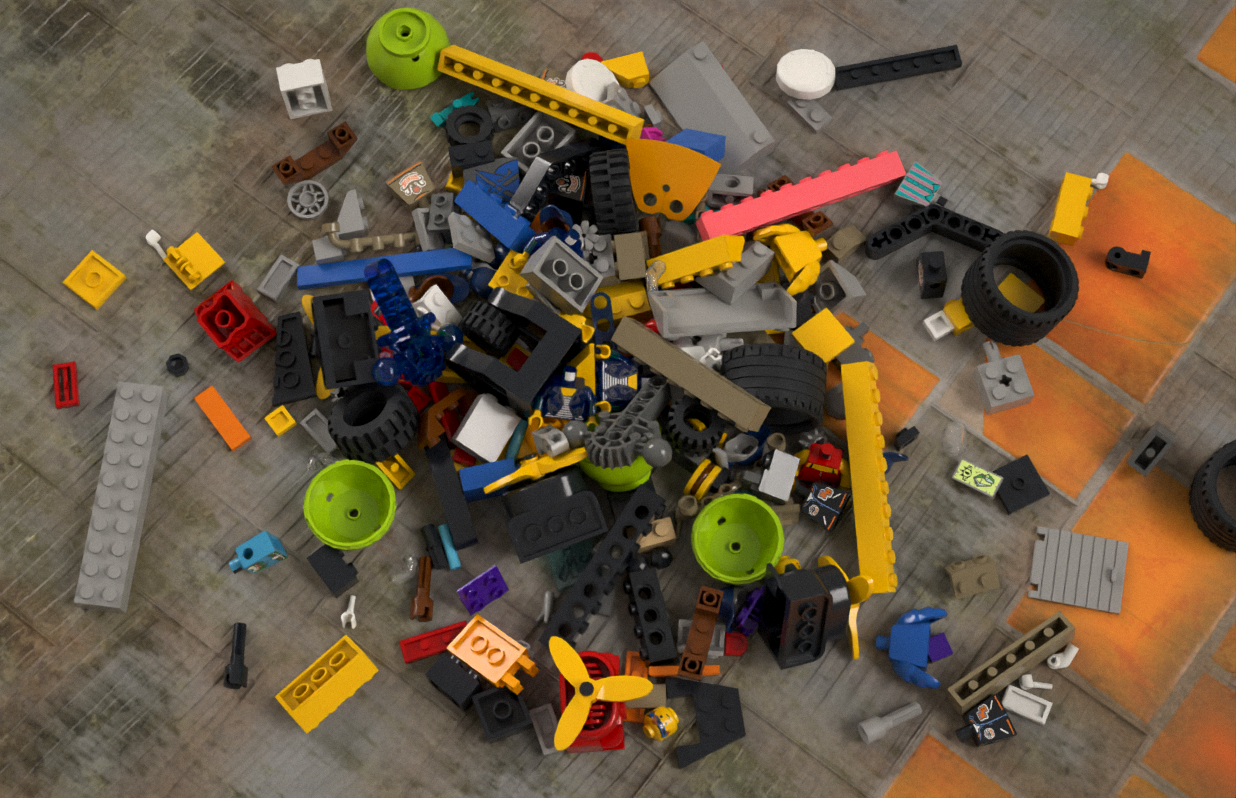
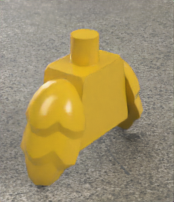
(795, 253)

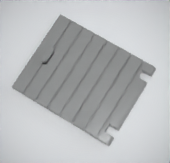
(1077, 570)

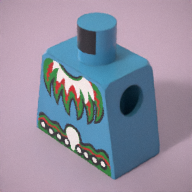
(258, 553)

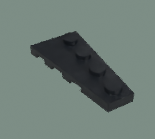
(293, 371)

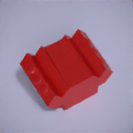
(234, 322)

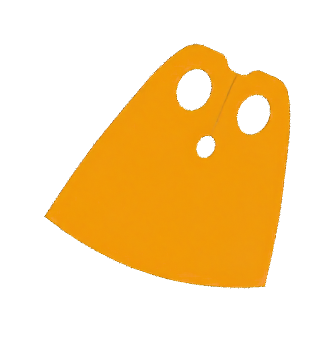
(662, 163)

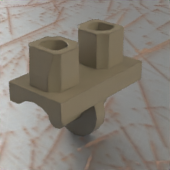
(787, 512)

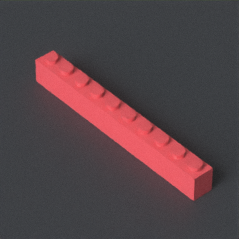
(803, 197)

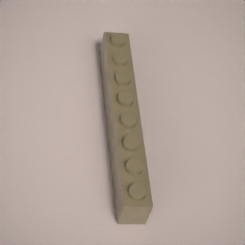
(690, 374)

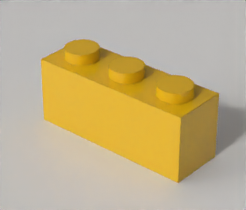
(1070, 209)

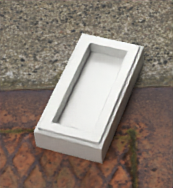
(1026, 705)

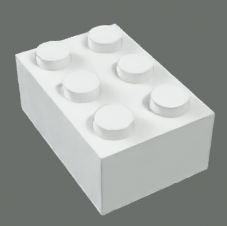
(304, 88)

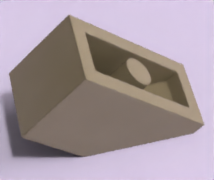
(844, 244)

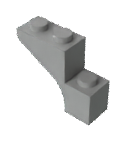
(351, 226)

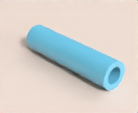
(516, 440)
(449, 547)

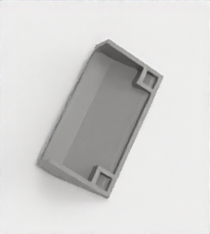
(707, 100)
(703, 313)

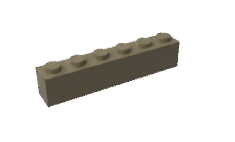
(1010, 663)

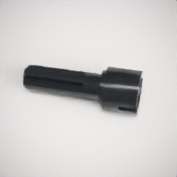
(236, 672)

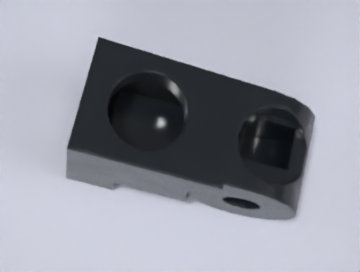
(1127, 262)

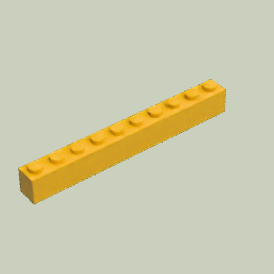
(540, 94)
(868, 475)

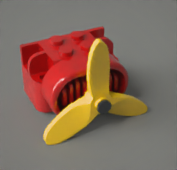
(592, 699)

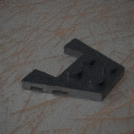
(717, 717)

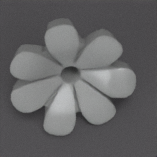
(589, 235)

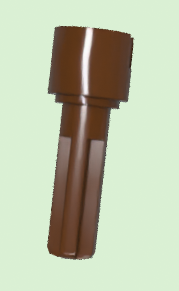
(654, 232)
(422, 604)

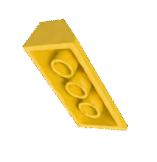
(699, 259)
(626, 299)
(326, 683)

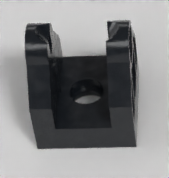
(545, 332)

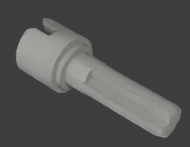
(875, 727)

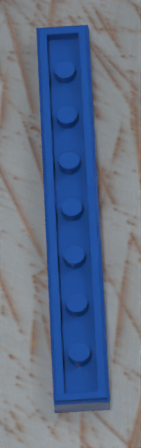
(404, 264)

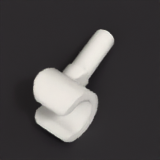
(1100, 181)
(152, 239)
(349, 616)
(1026, 682)

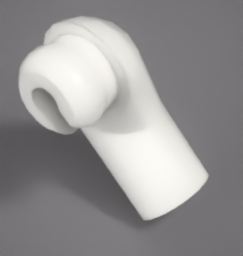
(1063, 659)

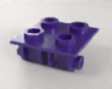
(482, 590)
(743, 617)

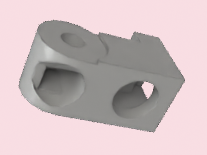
(550, 441)

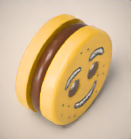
(701, 480)

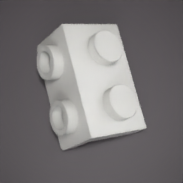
(437, 303)

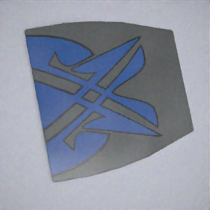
(499, 176)

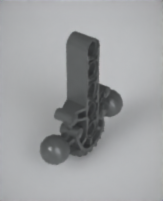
(623, 434)

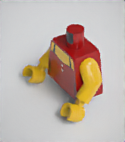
(823, 463)

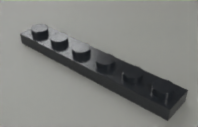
(897, 67)

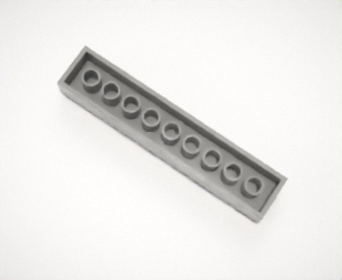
(121, 498)

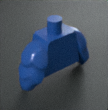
(910, 645)

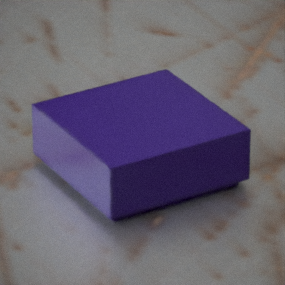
(939, 648)

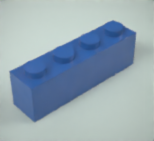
(495, 216)

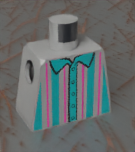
(919, 190)

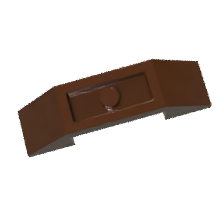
(319, 159)
(809, 221)
(429, 427)
(700, 633)

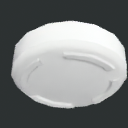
(805, 74)
(590, 79)

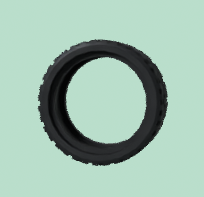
(1044, 263)
(784, 379)
(1205, 503)

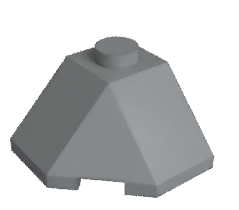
(836, 289)

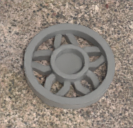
(308, 200)

